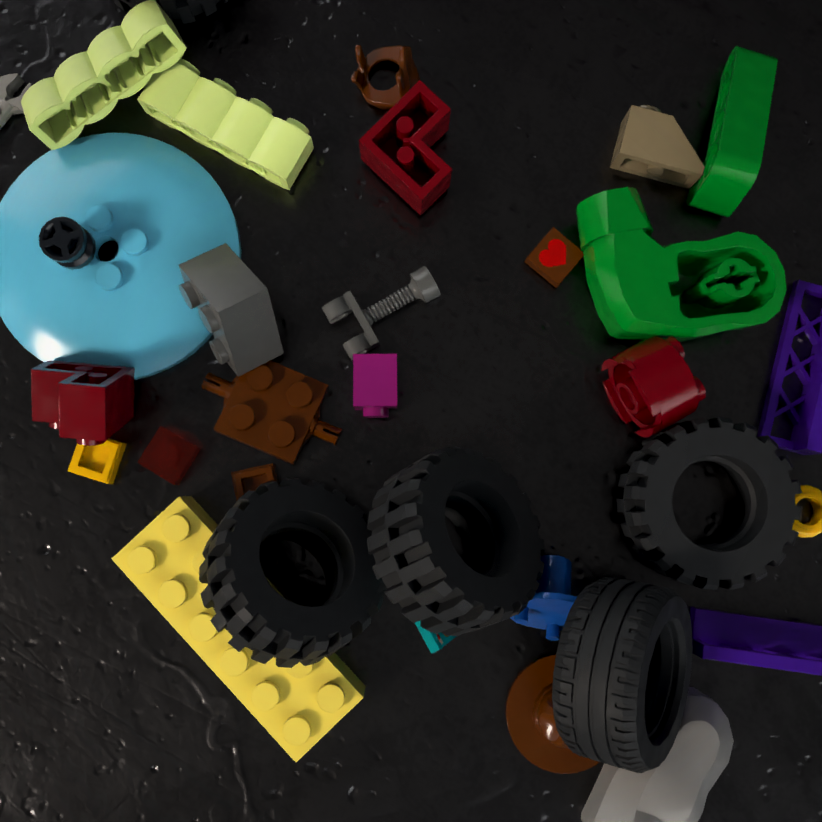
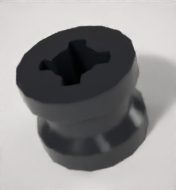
(57, 238)

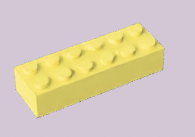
(290, 703)

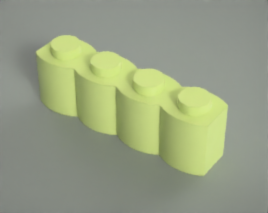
(111, 69)
(227, 123)

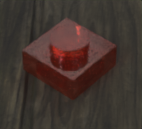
(169, 455)

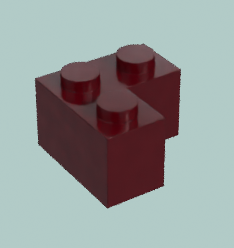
(401, 144)
(83, 399)

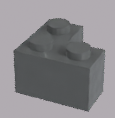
(233, 308)

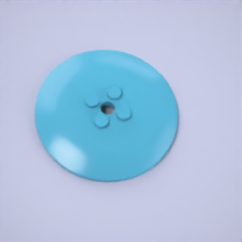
(123, 309)

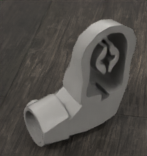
(682, 781)

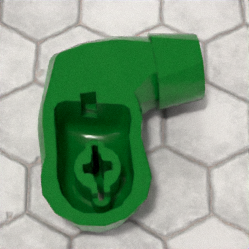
(675, 287)

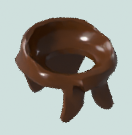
(405, 77)

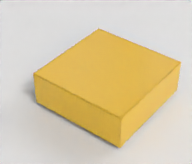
(98, 461)

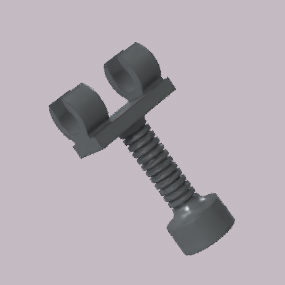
(420, 287)

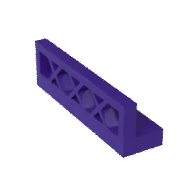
(807, 421)
(756, 640)

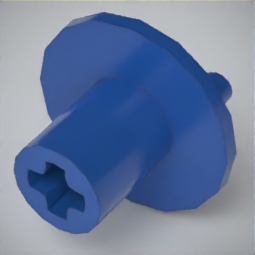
(552, 599)

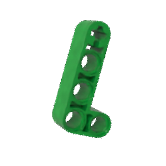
(736, 132)

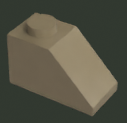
(655, 148)

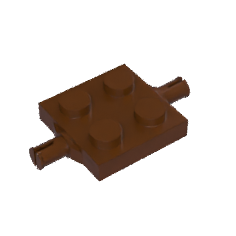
(272, 410)

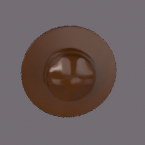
(533, 723)

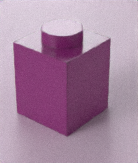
(375, 384)

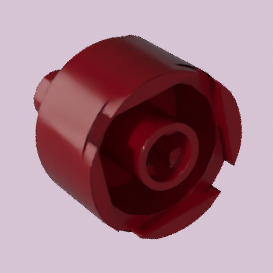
(652, 385)

